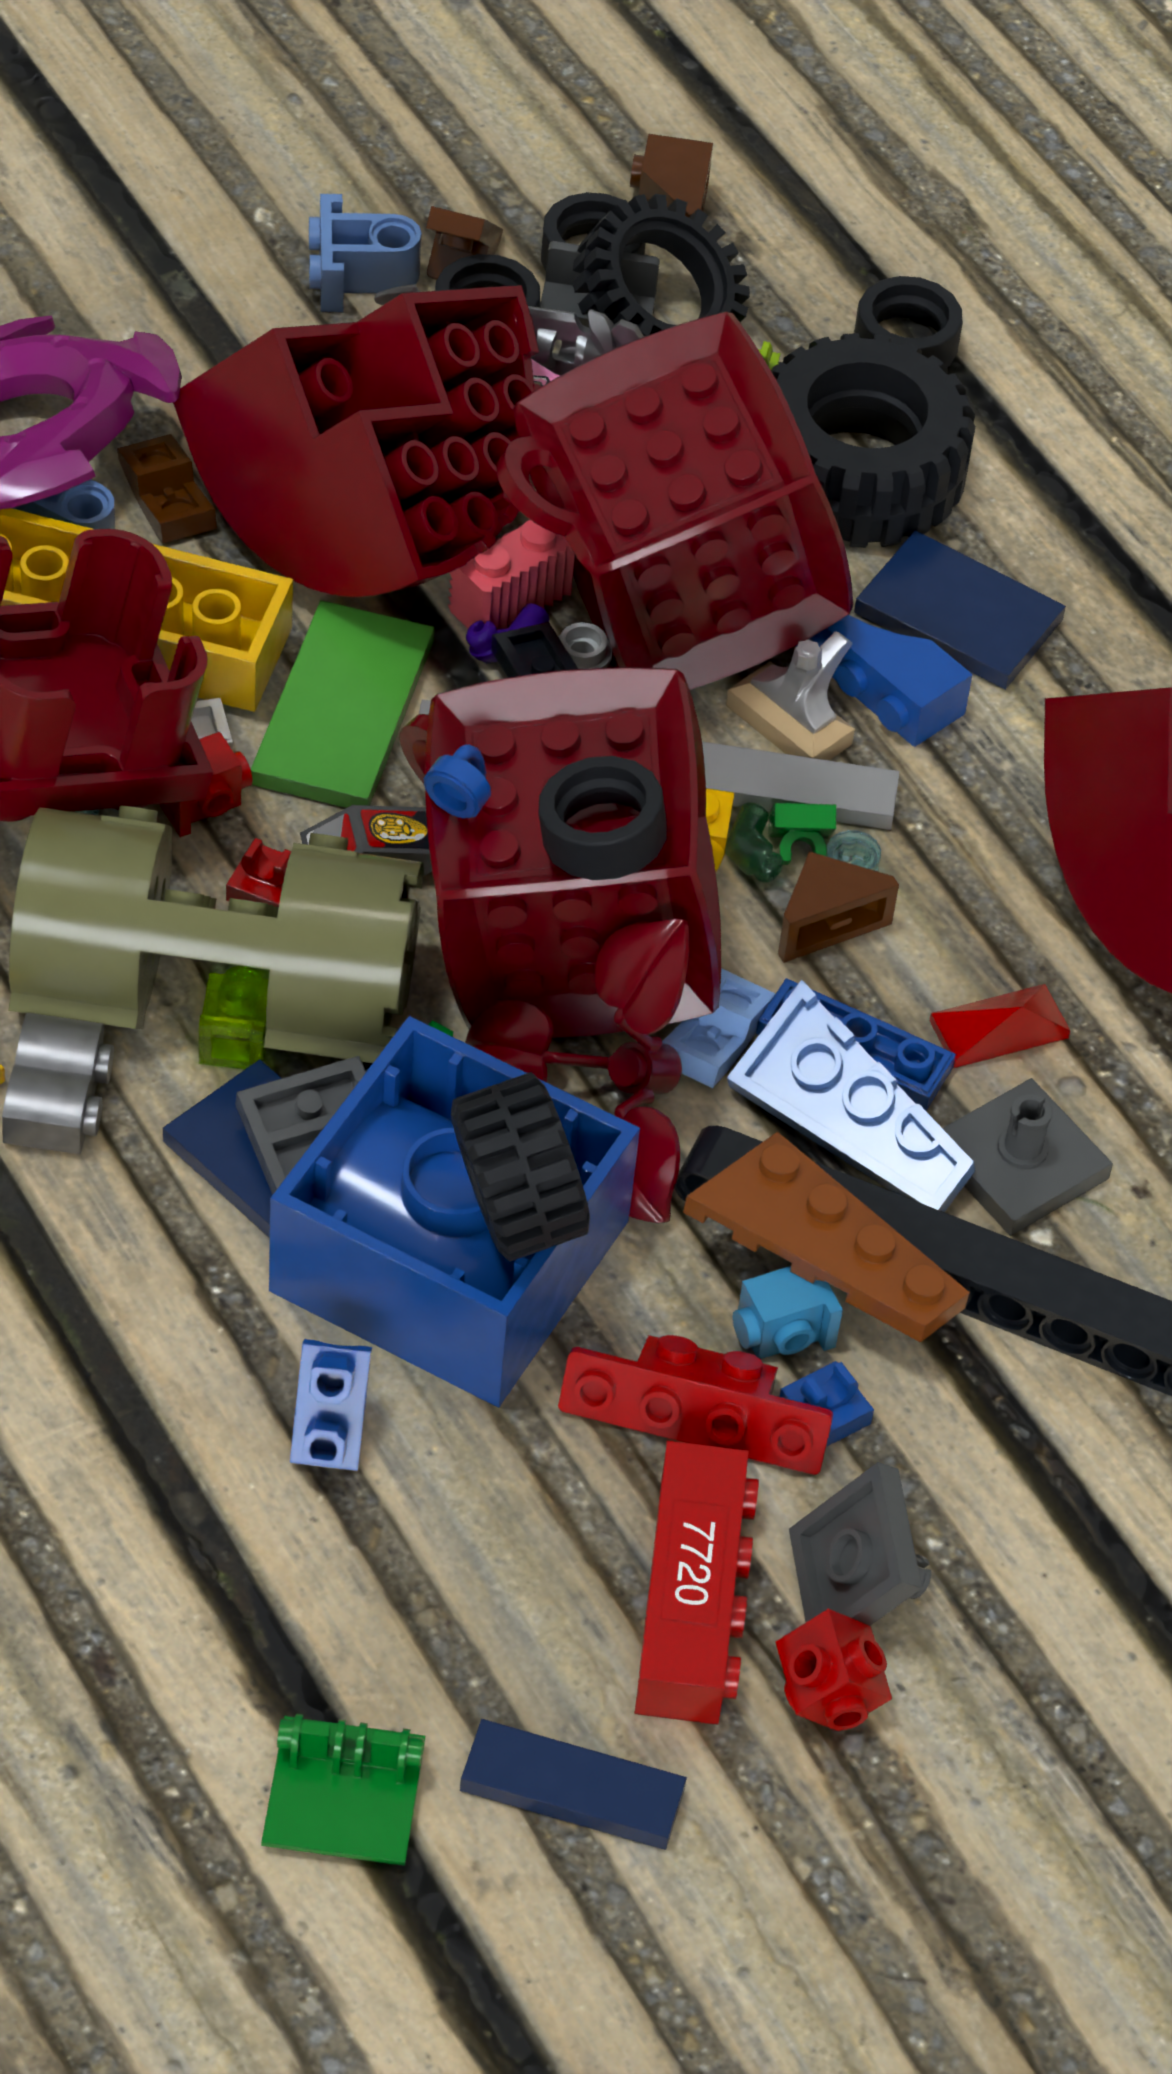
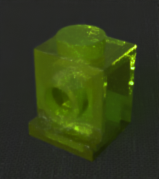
(235, 1008)

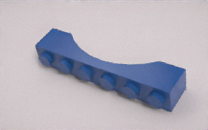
(900, 679)

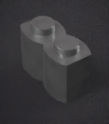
(55, 1082)

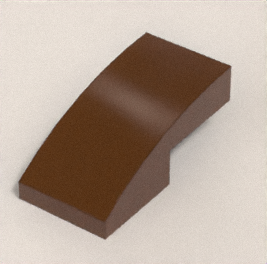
(166, 488)

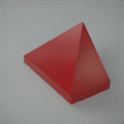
(1000, 1025)

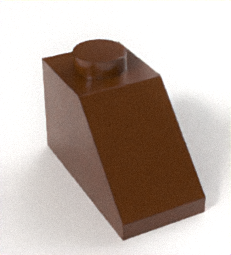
(674, 169)

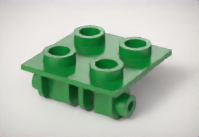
(343, 1790)

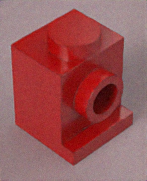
(224, 792)

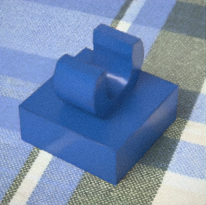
(835, 1390)

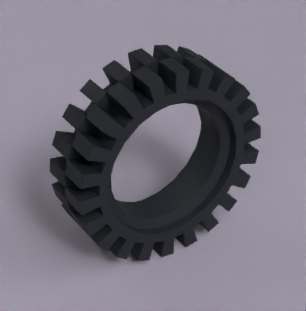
(671, 230)

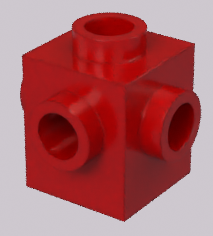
(833, 1670)

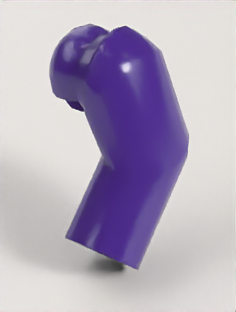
(480, 634)

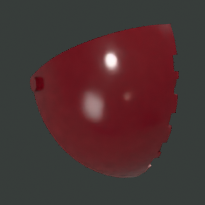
(369, 442)
(1114, 819)

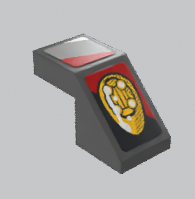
(380, 831)

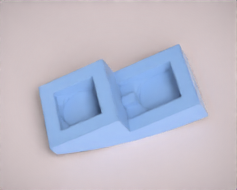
(715, 1041)

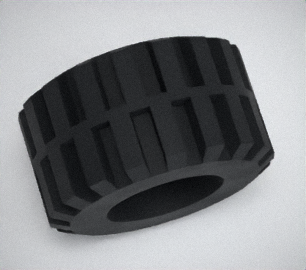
(520, 1166)

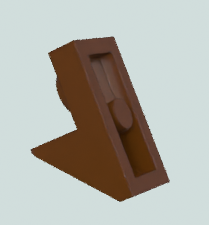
(459, 237)

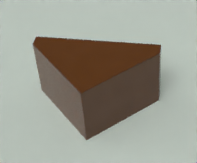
(834, 905)

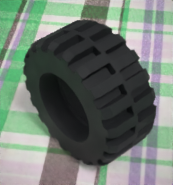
(890, 395)

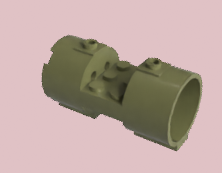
(101, 912)

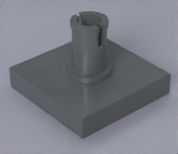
(1027, 1156)
(859, 1550)

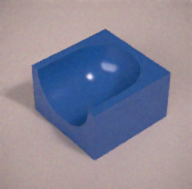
(390, 1235)

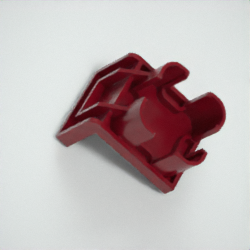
(88, 693)

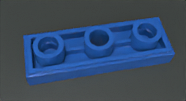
(912, 1061)

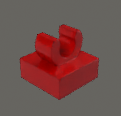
(259, 875)

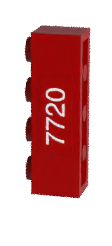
(693, 1583)

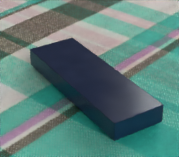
(573, 1784)

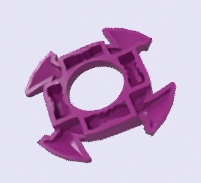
(99, 382)

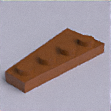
(807, 1217)

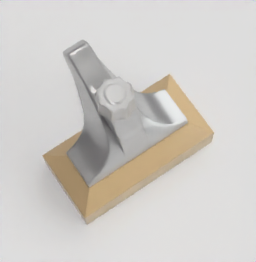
(793, 702)

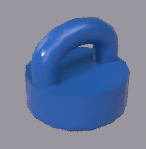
(459, 782)

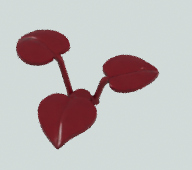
(644, 977)

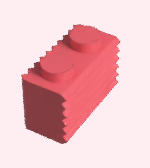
(515, 571)

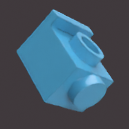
(786, 1314)

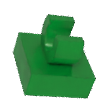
(801, 823)

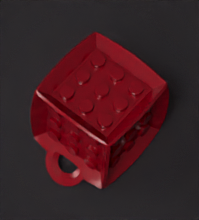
(683, 501)
(503, 908)

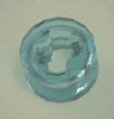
(855, 844)

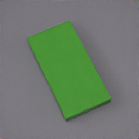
(342, 706)

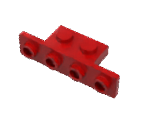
(697, 1400)

